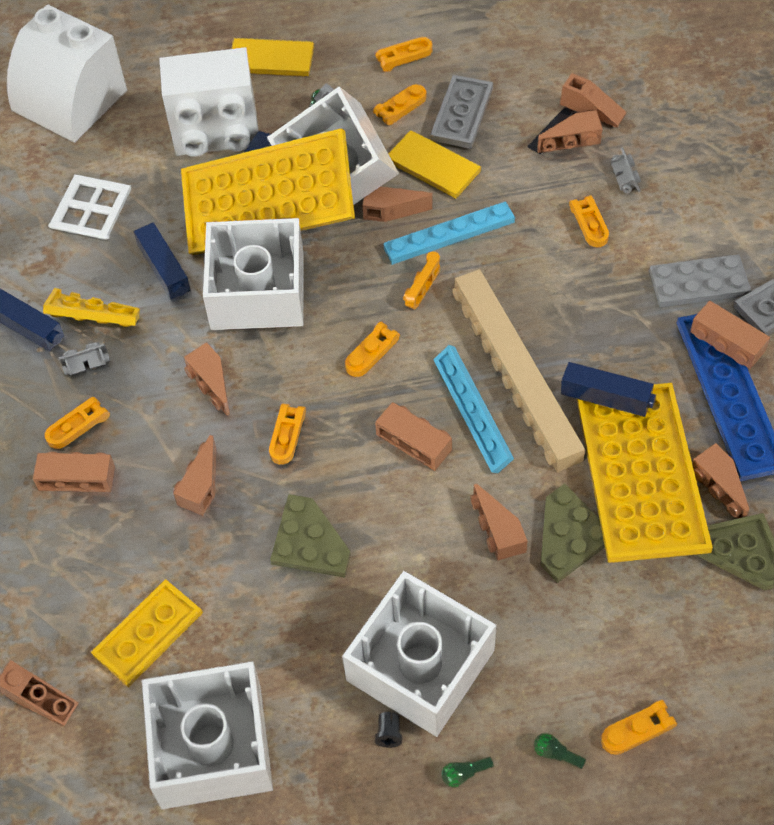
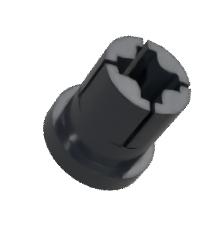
(388, 730)

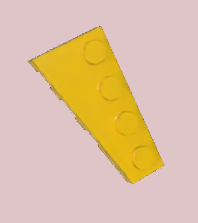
(92, 309)

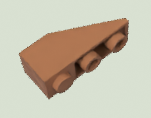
(585, 96)
(575, 131)
(394, 203)
(207, 369)
(720, 476)
(198, 484)
(502, 527)
(35, 693)

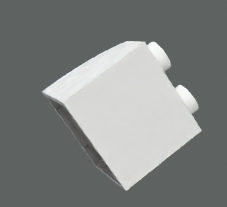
(63, 73)

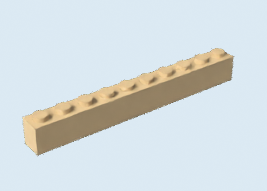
(518, 371)

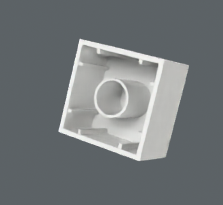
(209, 101)
(367, 157)
(253, 274)
(419, 653)
(206, 735)

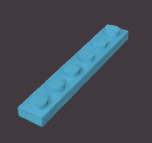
(448, 232)
(473, 409)

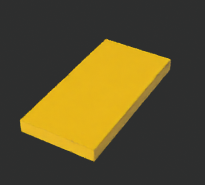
(277, 56)
(434, 164)
(146, 633)

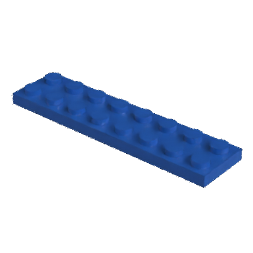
(733, 405)

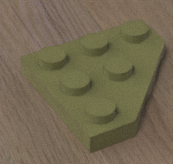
(569, 533)
(309, 540)
(744, 549)

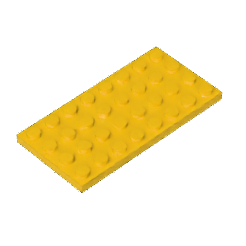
(280, 181)
(644, 481)

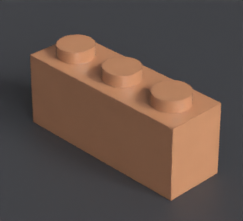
(730, 334)
(414, 435)
(74, 472)

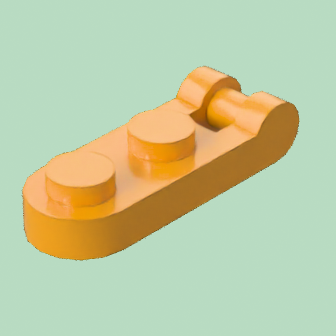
(404, 53)
(401, 104)
(590, 221)
(423, 281)
(370, 350)
(75, 423)
(286, 433)
(637, 729)

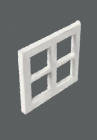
(112, 212)

